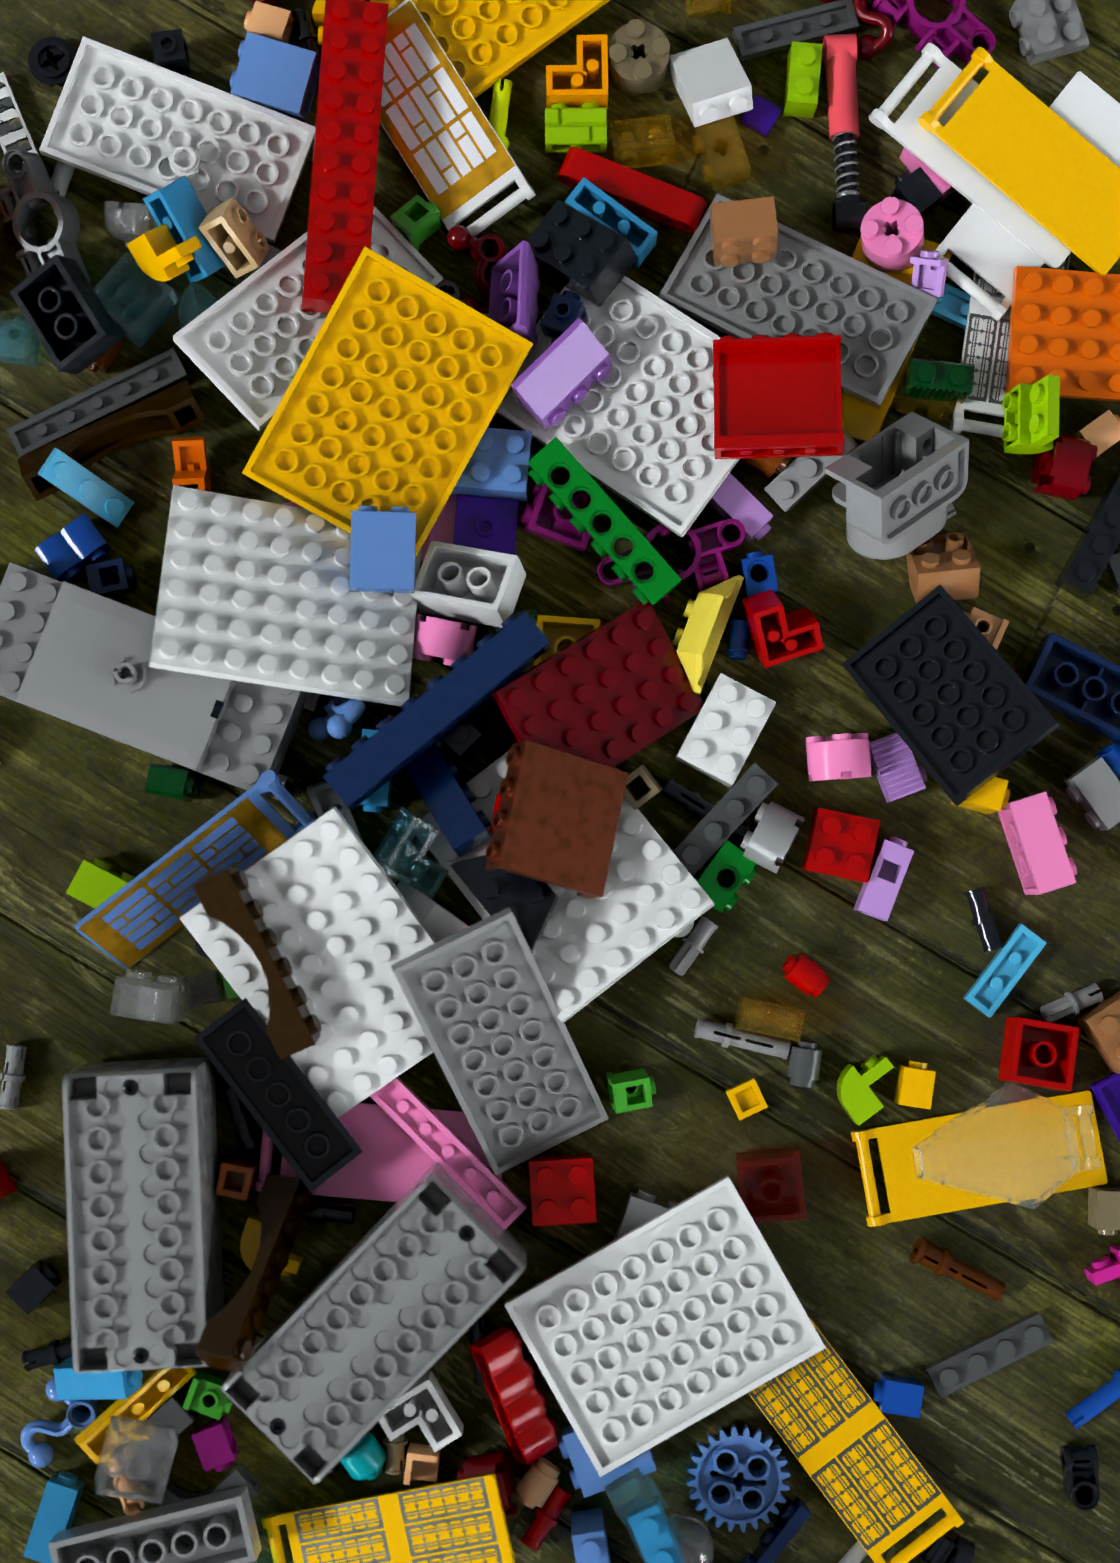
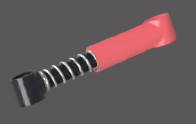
(840, 60)

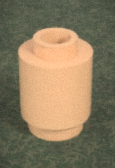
(538, 1483)

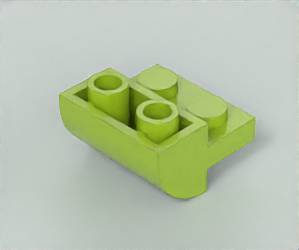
(1031, 416)

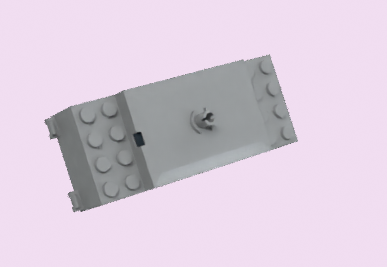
(91, 667)

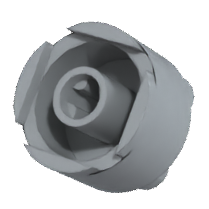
(772, 835)

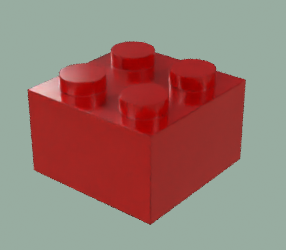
(840, 845)
(1038, 1053)
(562, 1189)

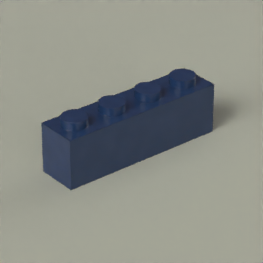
(449, 801)

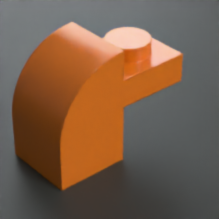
(191, 463)

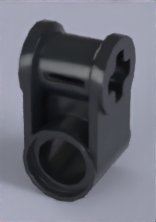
(1080, 1468)

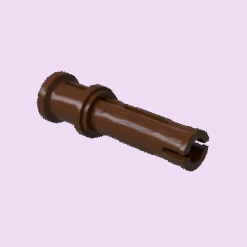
(944, 1264)

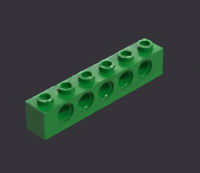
(557, 457)

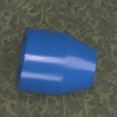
(1111, 755)

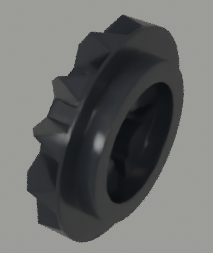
(39, 59)

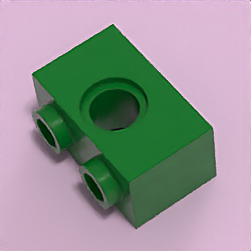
(731, 859)

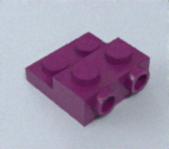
(550, 523)

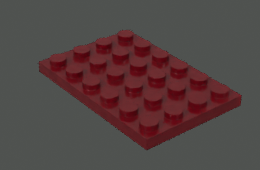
(603, 691)

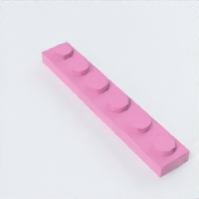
(449, 1151)

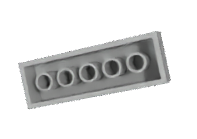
(194, 1530)

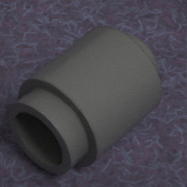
(804, 1064)

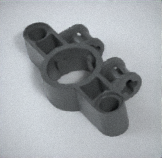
(20, 203)

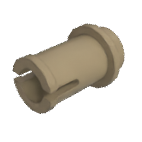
(395, 1454)

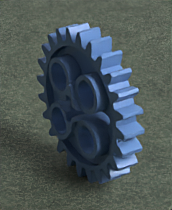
(731, 1506)

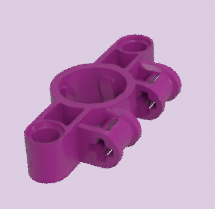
(952, 36)
(704, 542)

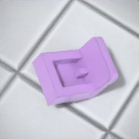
(929, 272)

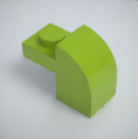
(854, 1088)

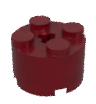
(1064, 468)
(493, 1463)

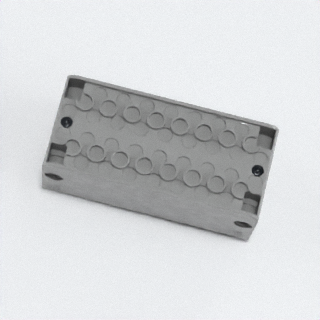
(142, 1212)
(376, 1323)

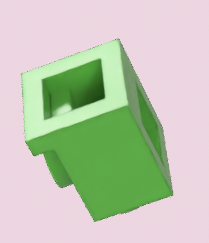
(417, 220)
(630, 1099)
(203, 1385)

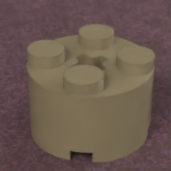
(651, 50)

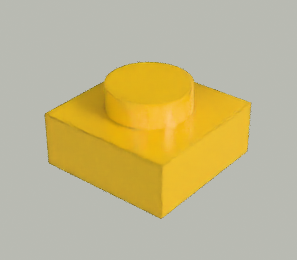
(746, 1099)

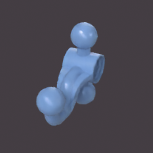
(339, 720)
(41, 1453)

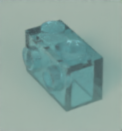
(18, 342)

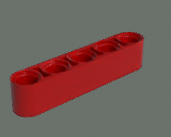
(635, 190)

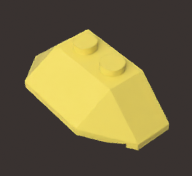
(704, 629)

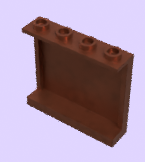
(556, 818)

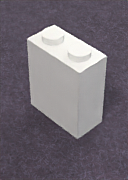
(711, 82)

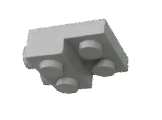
(1048, 28)

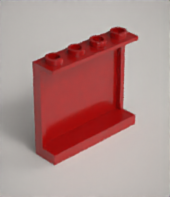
(777, 396)

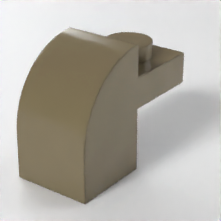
(640, 787)

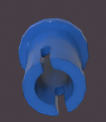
(738, 640)

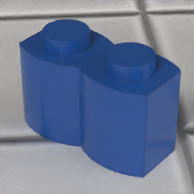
(73, 549)

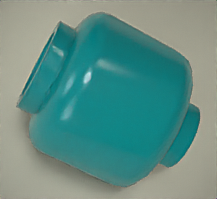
(365, 1458)

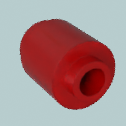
(805, 974)

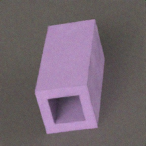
(737, 503)
(885, 878)

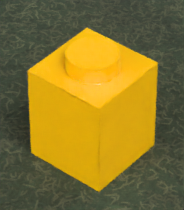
(915, 1085)

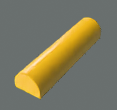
(156, 1389)

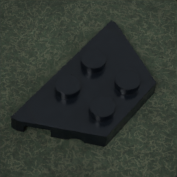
(498, 889)

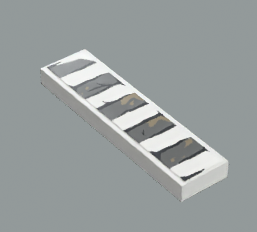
(13, 128)

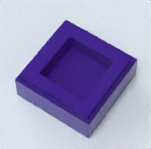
(761, 117)

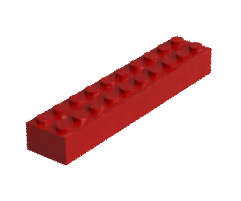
(344, 147)

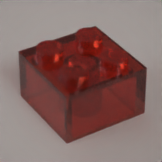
(772, 1184)

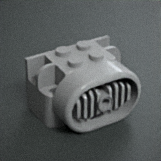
(900, 486)

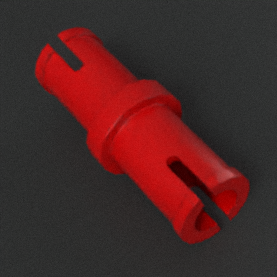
(546, 1517)

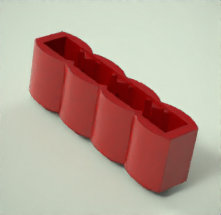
(514, 1396)

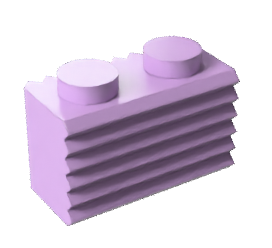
(896, 767)

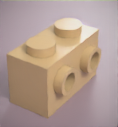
(234, 237)

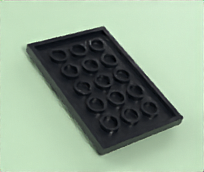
(950, 695)

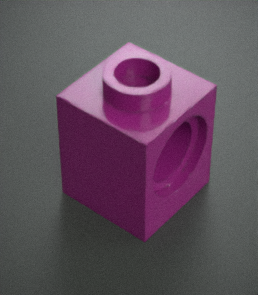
(215, 1445)

